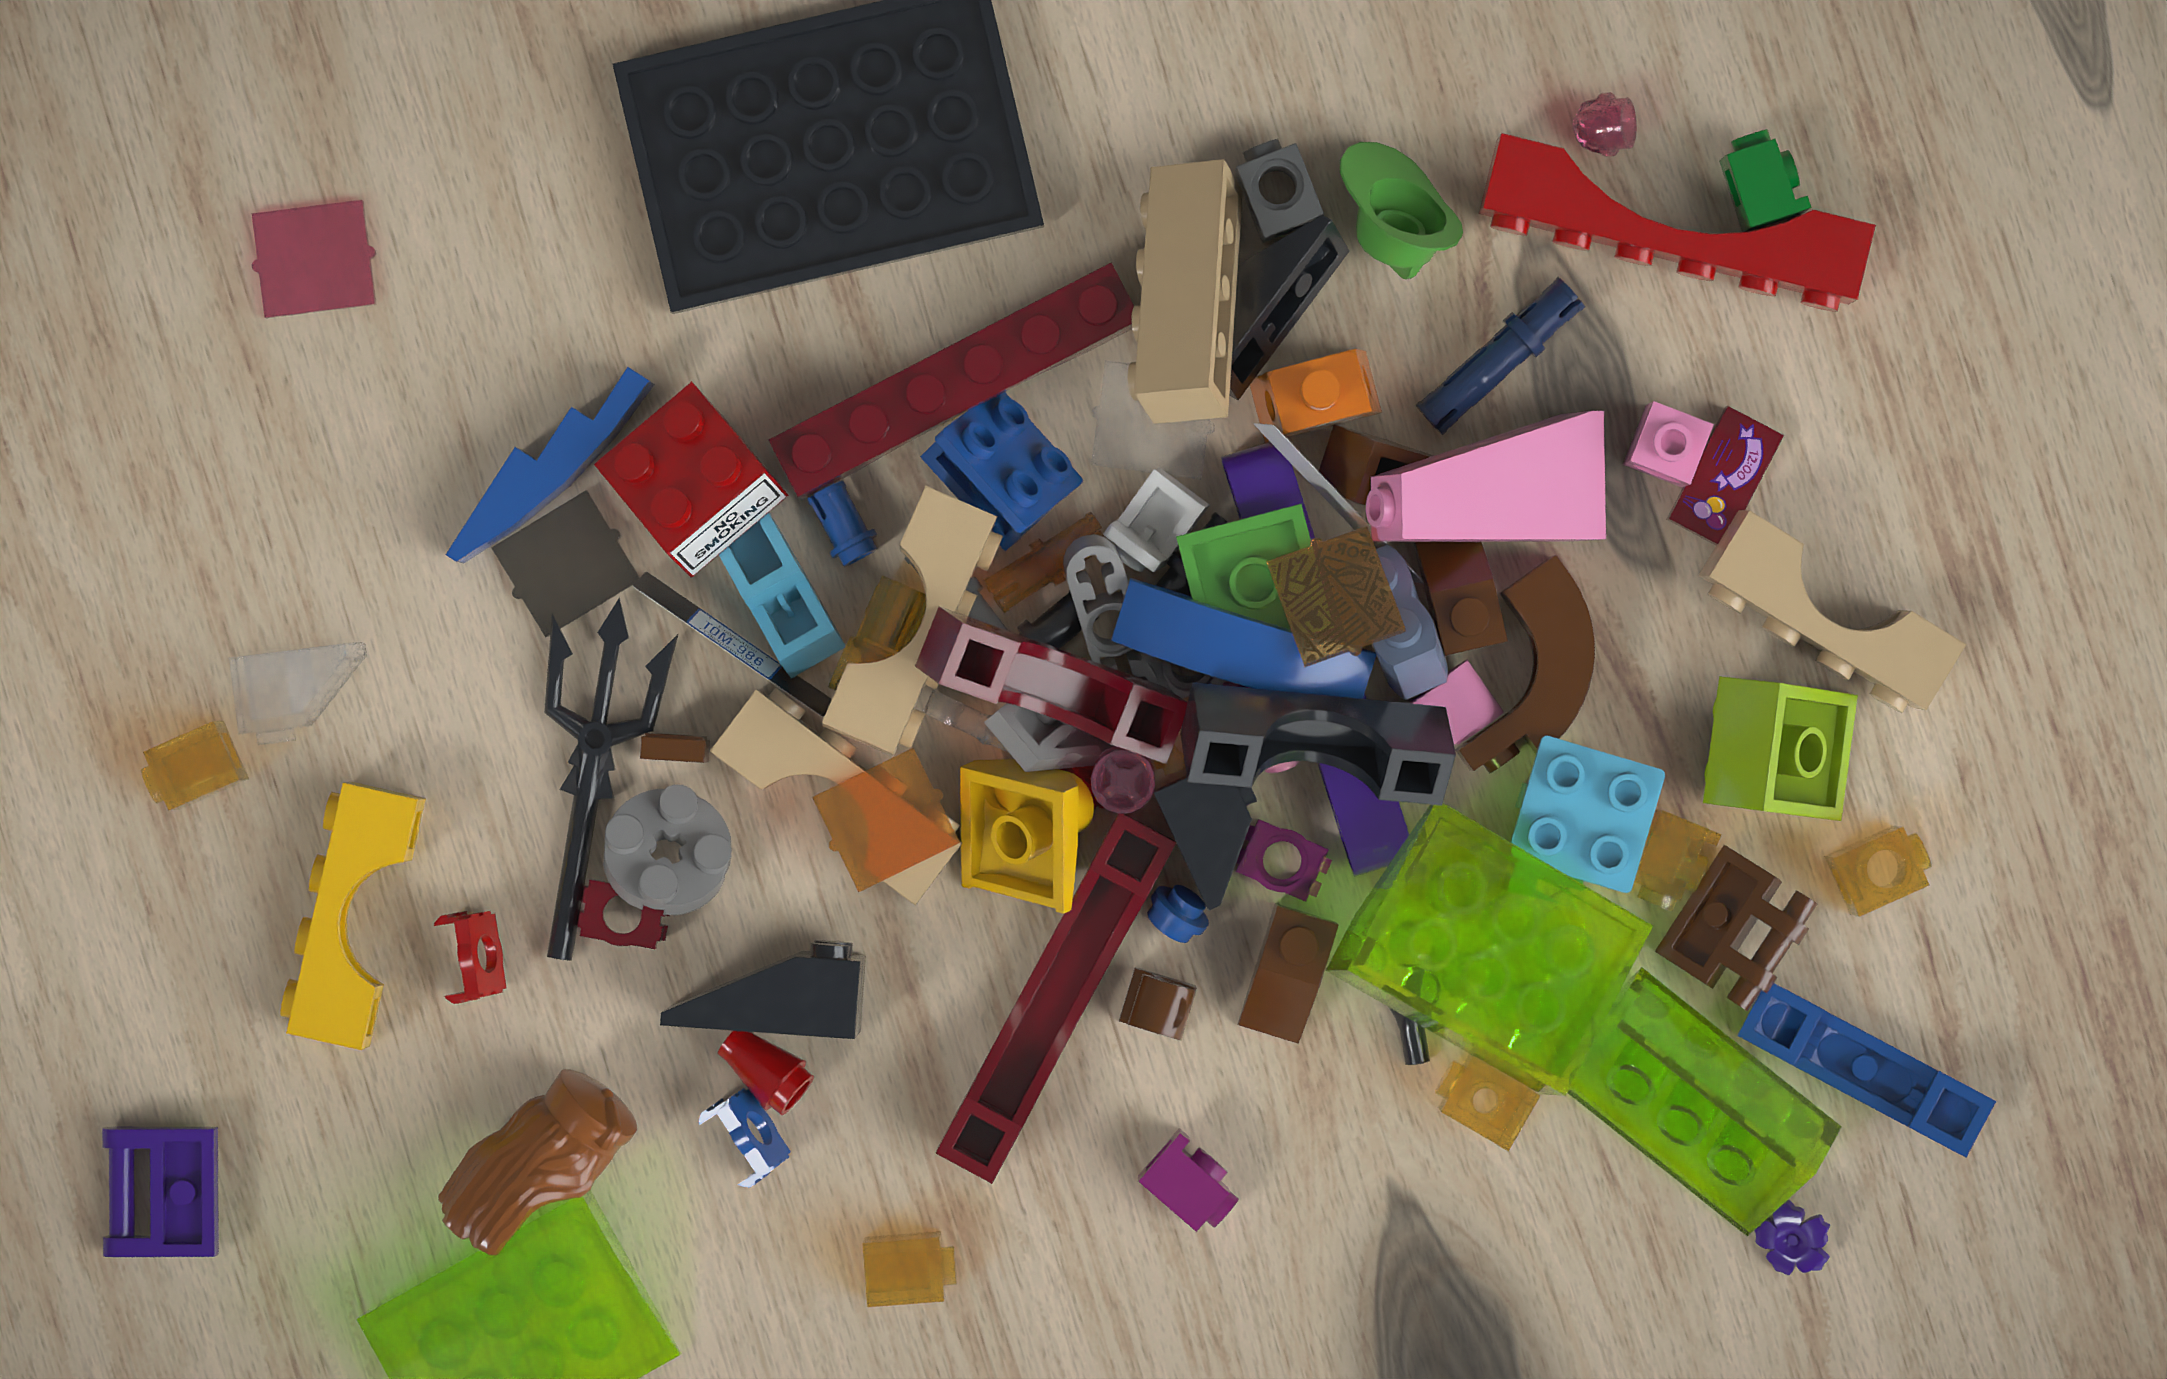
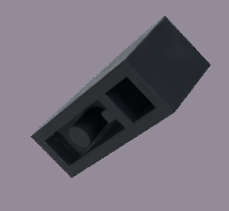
(1275, 293)

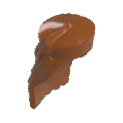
(539, 1157)

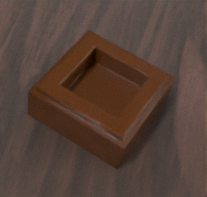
(675, 747)

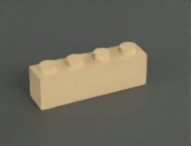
(1186, 292)

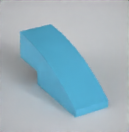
(781, 597)

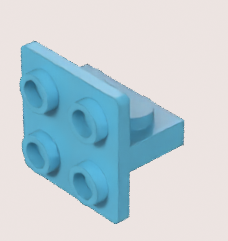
(1587, 812)

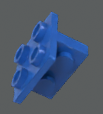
(1002, 466)

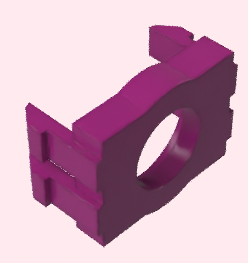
(1312, 860)

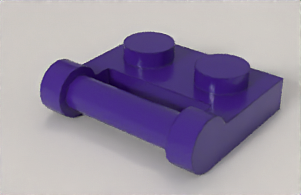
(181, 1192)

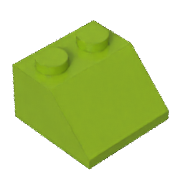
(1780, 748)

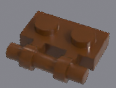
(1720, 917)

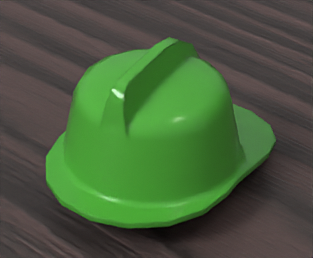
(1399, 208)

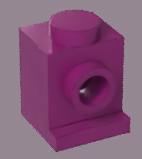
(1188, 1183)

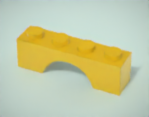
(334, 993)

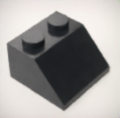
(1208, 829)

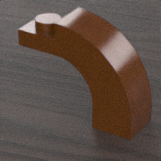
(1563, 665)

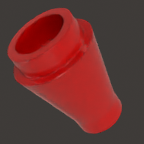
(767, 1070)

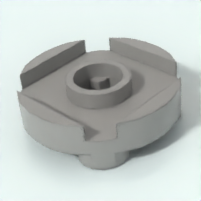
(671, 816)

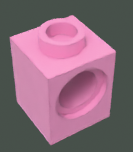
(1668, 444)

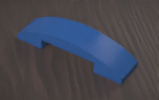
(1230, 645)
(1867, 1069)

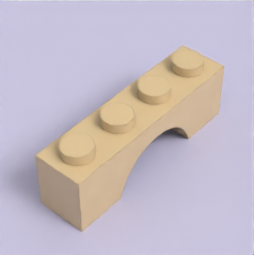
(945, 546)
(1762, 570)
(773, 743)

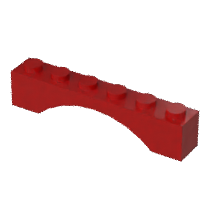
(1547, 191)

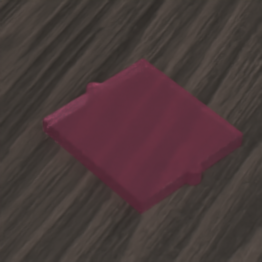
(313, 259)

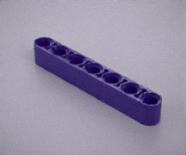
(1368, 827)

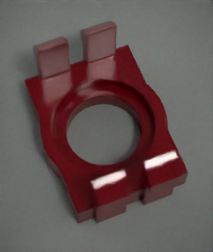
(593, 924)

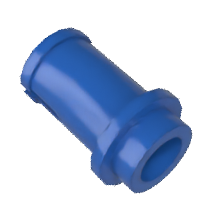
(843, 524)

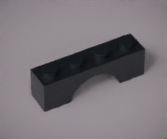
(1390, 746)

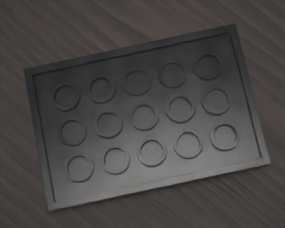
(826, 147)

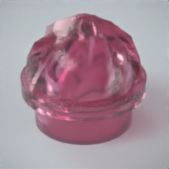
(1606, 124)

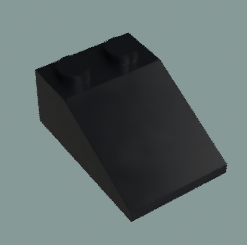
(800, 995)

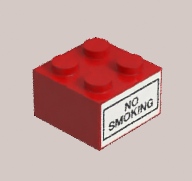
(691, 479)

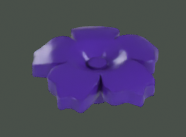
(1794, 1241)

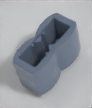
(1413, 658)

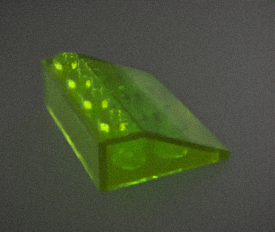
(1491, 950)
(543, 1308)

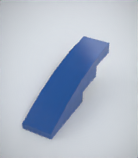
(530, 484)

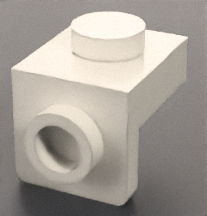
(1152, 521)

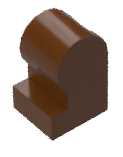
(1157, 1003)

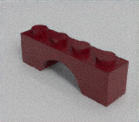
(1052, 682)

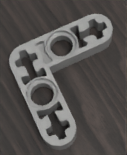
(1115, 578)

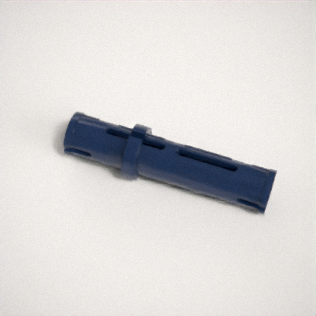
(1508, 348)

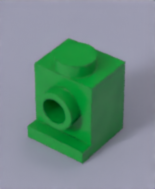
(1762, 181)

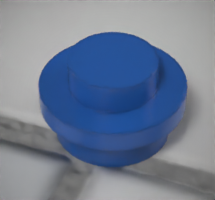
(1178, 913)

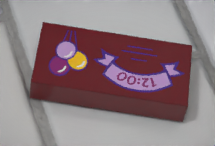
(1726, 475)

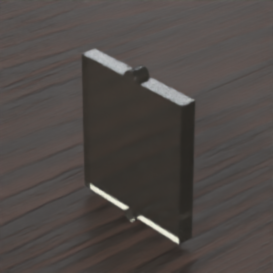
(566, 563)

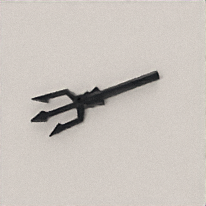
(592, 760)

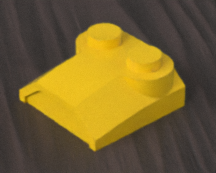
(1022, 830)

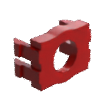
(468, 931)

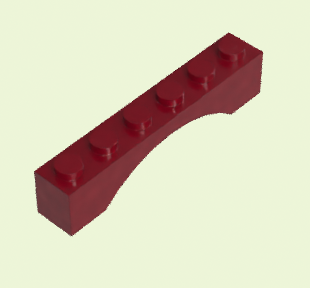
(954, 381)
(1055, 997)

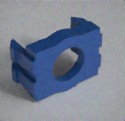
(734, 1116)

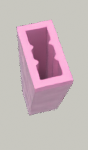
(1508, 488)

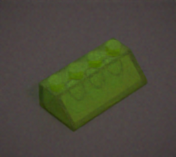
(1701, 1105)

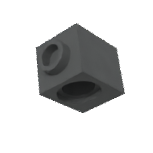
(1277, 219)

